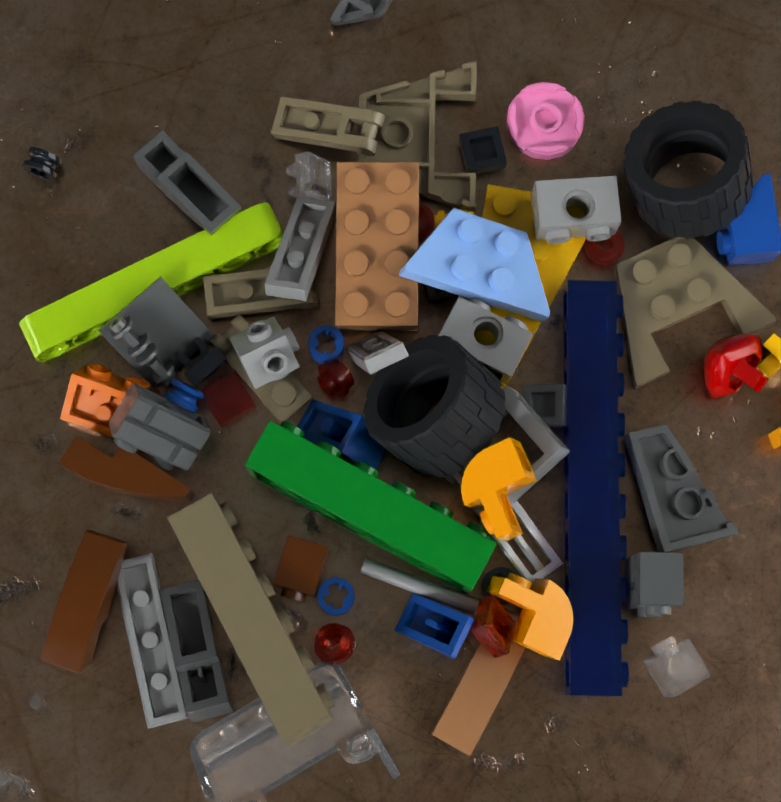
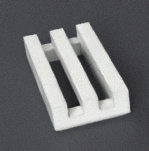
(538, 538)

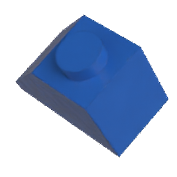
(756, 232)
(343, 431)

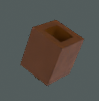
(301, 568)

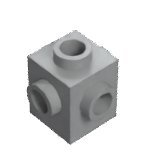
(266, 351)

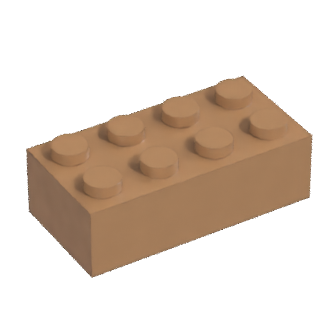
(373, 242)

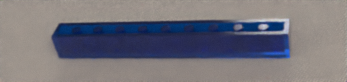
(592, 489)

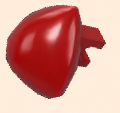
(732, 363)

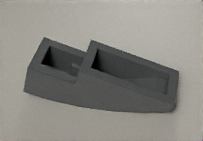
(186, 183)
(196, 651)

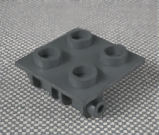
(154, 331)

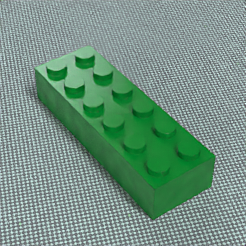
(369, 506)

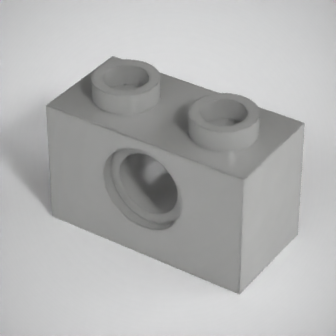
(594, 195)
(510, 336)

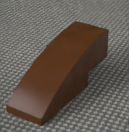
(123, 473)
(84, 602)

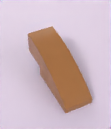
(476, 697)

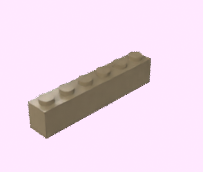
(250, 620)

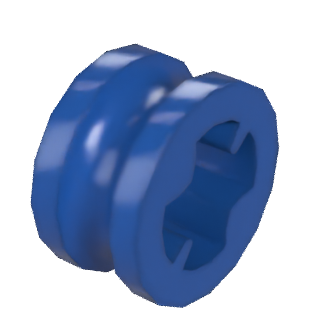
(327, 331)
(184, 395)
(348, 601)

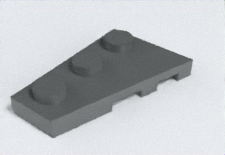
(672, 494)

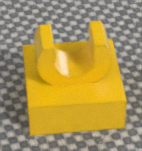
(772, 362)

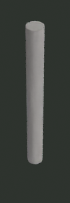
(423, 587)

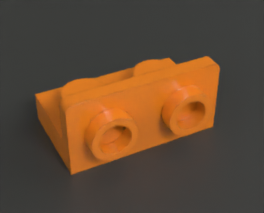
(95, 396)

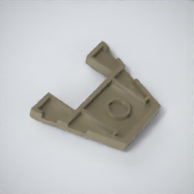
(410, 130)
(671, 286)

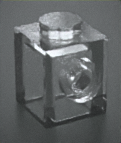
(676, 666)

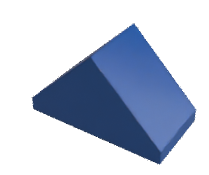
(434, 625)

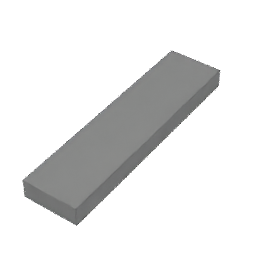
(150, 641)

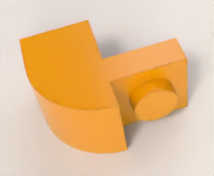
(489, 480)
(545, 613)

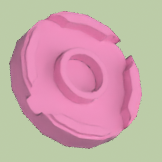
(545, 121)

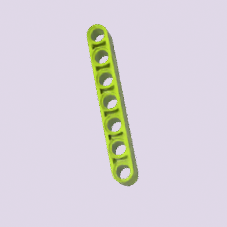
(182, 266)

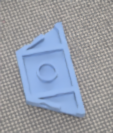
(481, 262)

